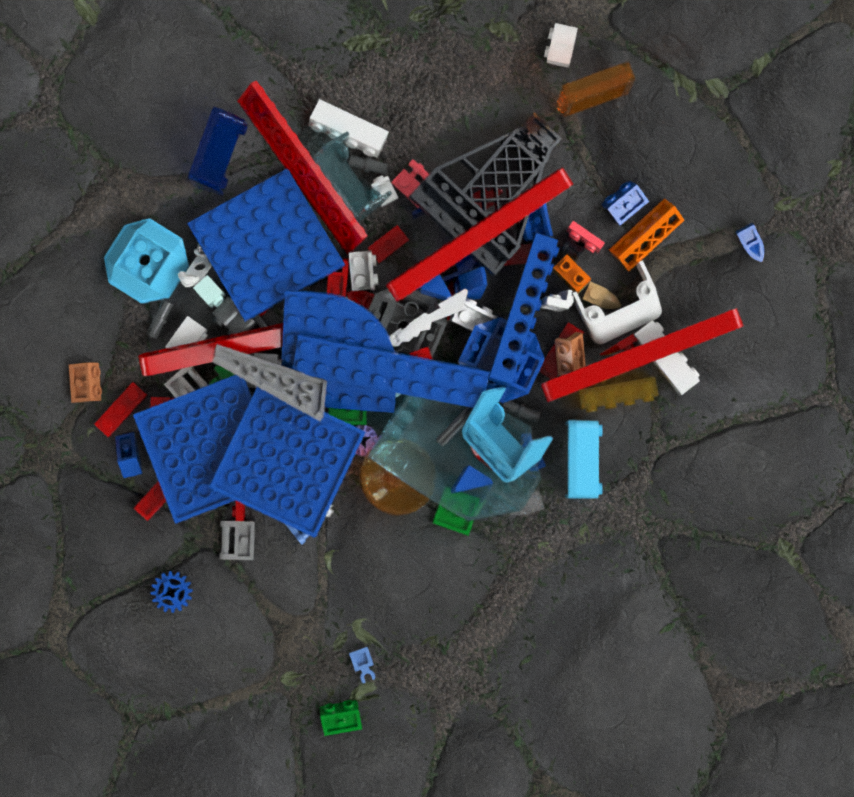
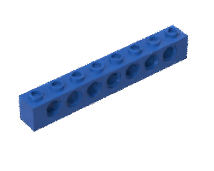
(543, 245)

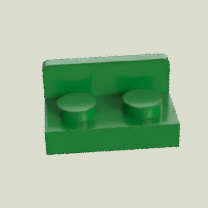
(340, 717)

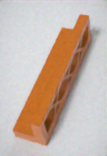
(645, 231)

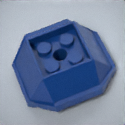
(482, 350)

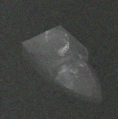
(532, 505)

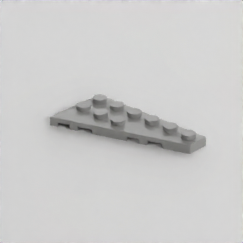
(289, 385)

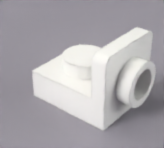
(383, 185)

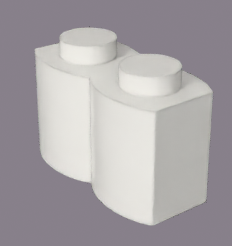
(561, 45)

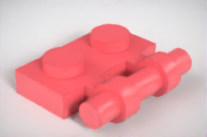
(406, 182)

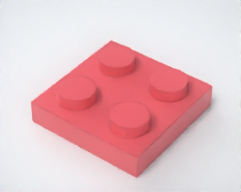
(591, 242)

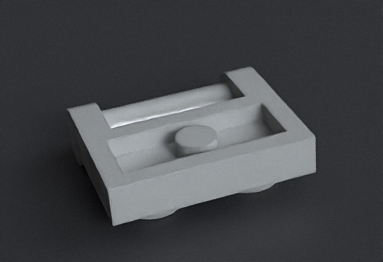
(243, 540)

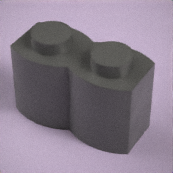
(228, 315)

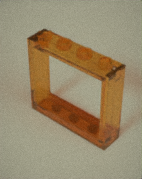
(595, 89)

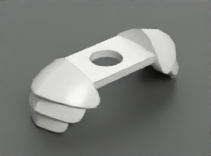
(193, 276)

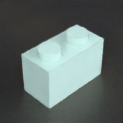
(210, 292)

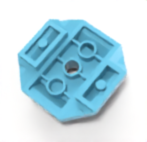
(148, 281)

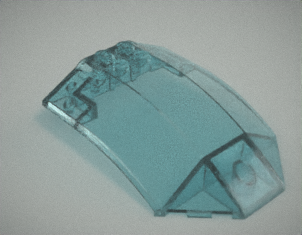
(415, 457)

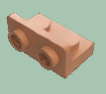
(570, 353)
(85, 382)

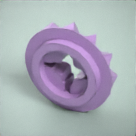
(369, 432)

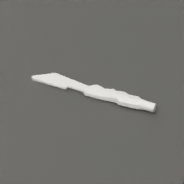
(448, 307)

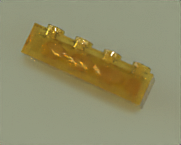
(618, 393)

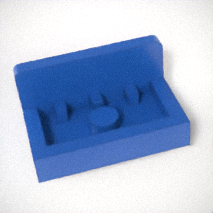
(538, 223)

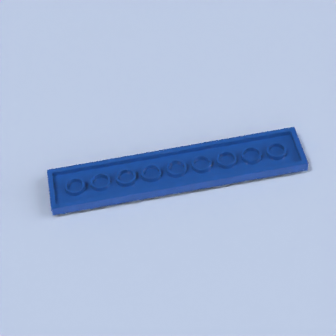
(389, 371)

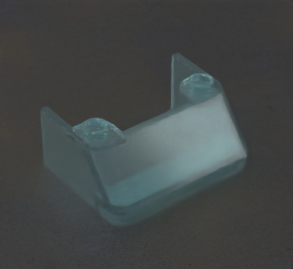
(333, 165)

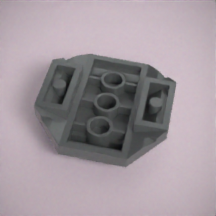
(406, 310)

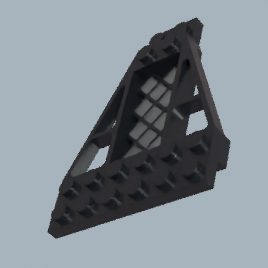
(458, 212)

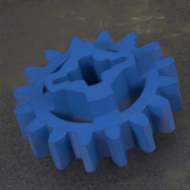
(168, 583)

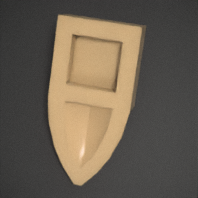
(601, 297)

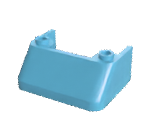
(495, 444)
(583, 459)

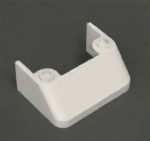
(605, 328)

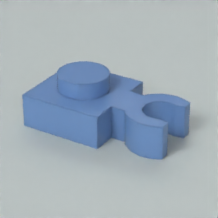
(362, 661)

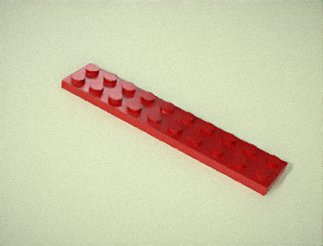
(302, 167)

